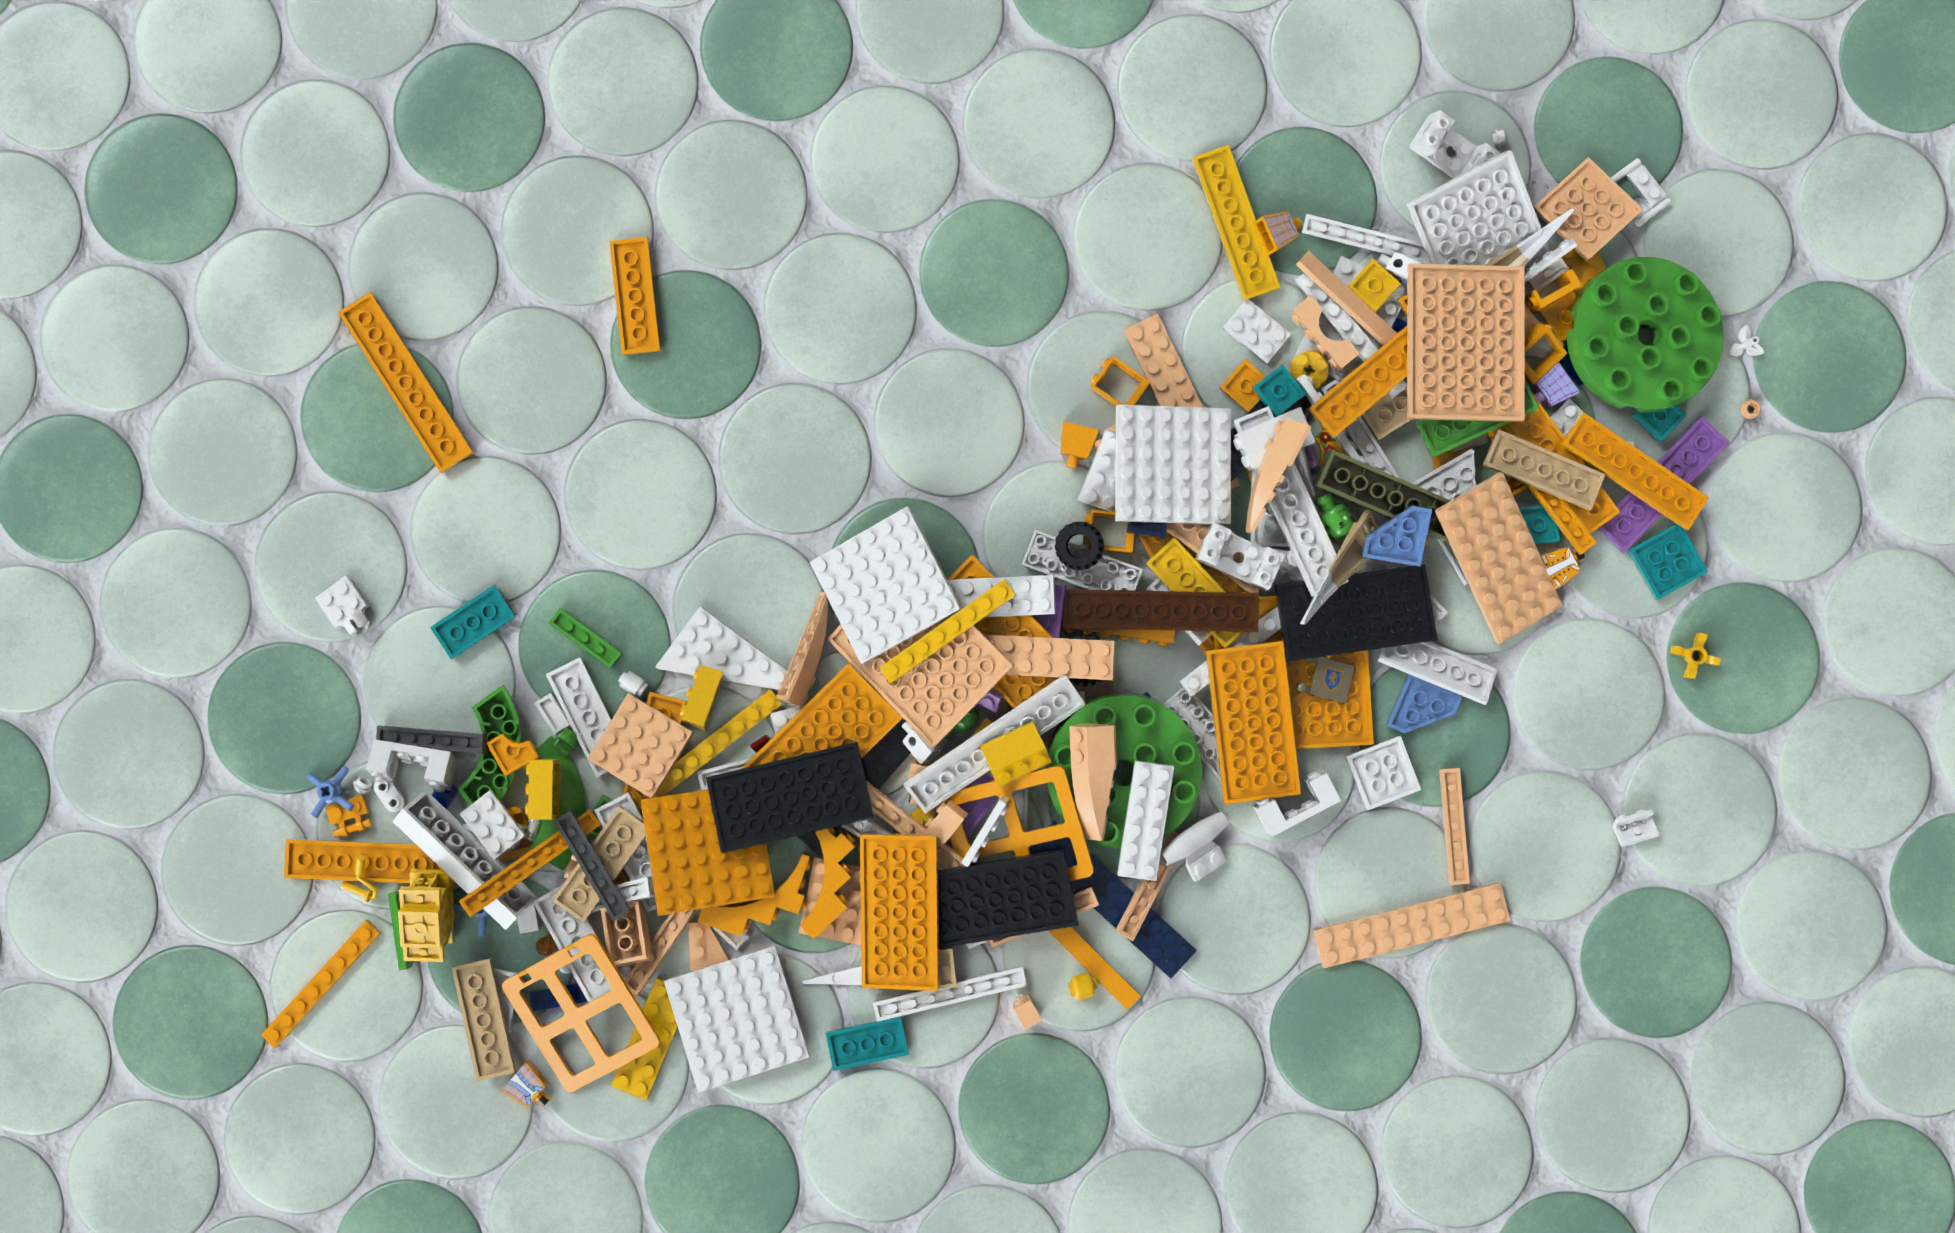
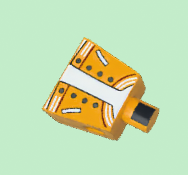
(1562, 565)

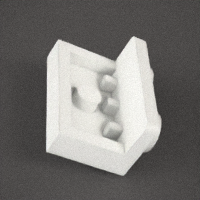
(1635, 827)

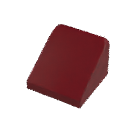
(757, 745)

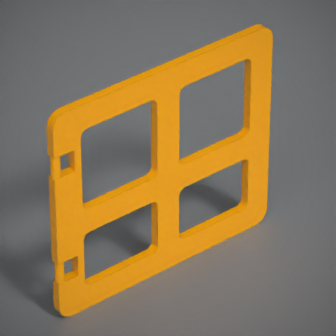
(1018, 838)
(577, 1016)

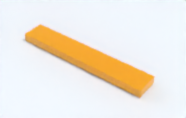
(1097, 966)

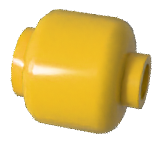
(1082, 986)

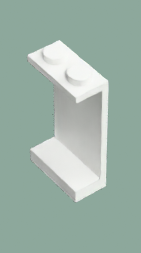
(1253, 440)

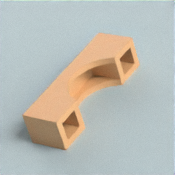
(1339, 352)

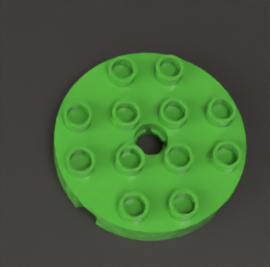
(1683, 328)
(1143, 733)

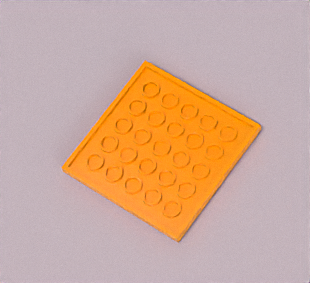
(688, 859)

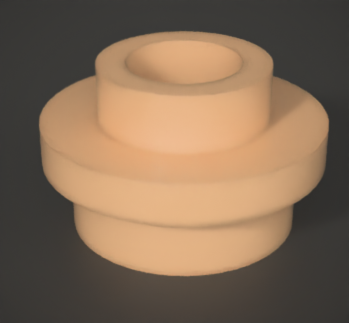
(1755, 409)

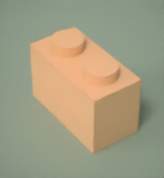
(946, 822)
(1026, 1011)

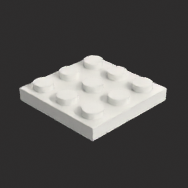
(1383, 773)

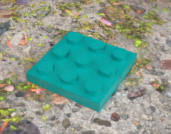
(1667, 561)

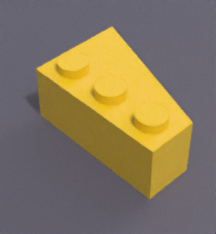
(701, 697)

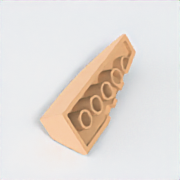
(1279, 455)
(806, 656)
(1092, 774)

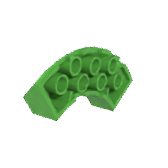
(495, 716)
(570, 798)

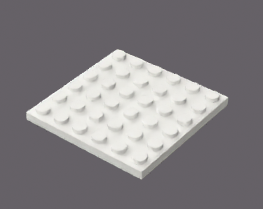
(1477, 215)
(1173, 464)
(885, 585)
(736, 1018)

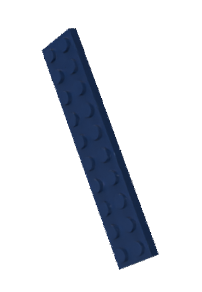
(1155, 937)

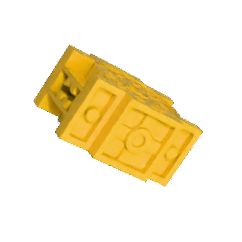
(426, 915)

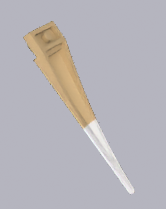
(1525, 250)
(1346, 562)
(853, 976)

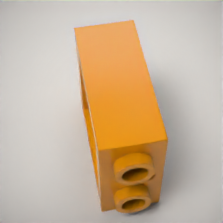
(1552, 359)
(1107, 364)
(1129, 538)

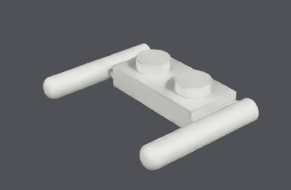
(1646, 187)

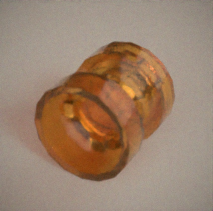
(546, 945)

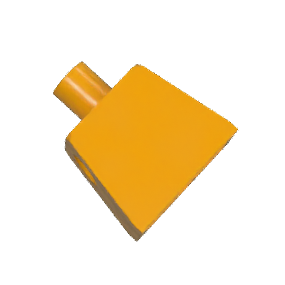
(1076, 442)

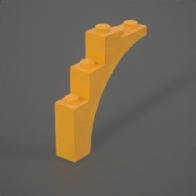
(830, 903)
(734, 917)

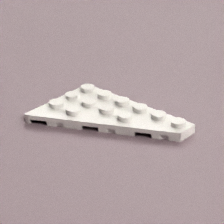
(1450, 482)
(715, 645)

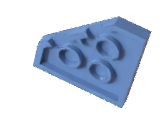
(1400, 538)
(1421, 704)

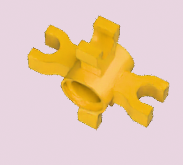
(1691, 669)

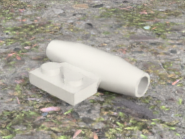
(1197, 847)

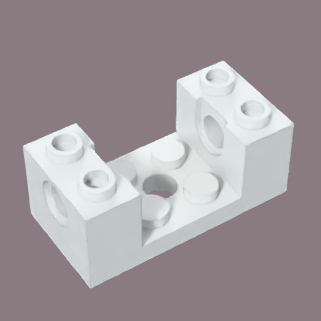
(1438, 135)
(1258, 563)
(386, 756)
(1320, 790)

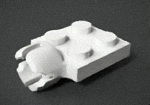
(345, 606)

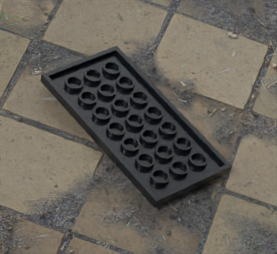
(1361, 615)
(789, 797)
(1005, 898)

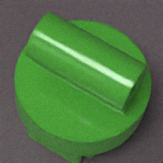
(566, 742)

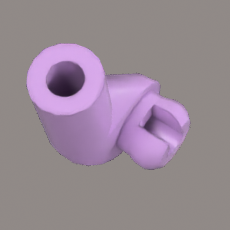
(1312, 458)

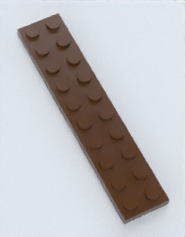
(1161, 610)

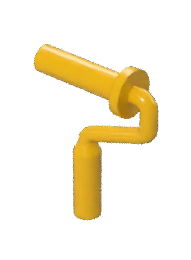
(367, 895)

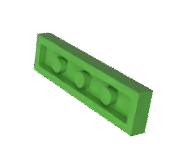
(585, 638)
(394, 904)

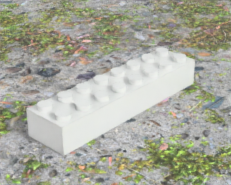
(460, 855)

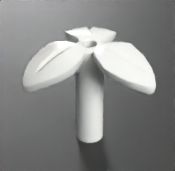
(1748, 343)

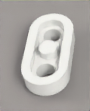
(390, 793)

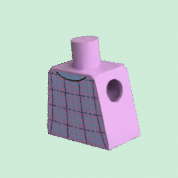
(1554, 387)

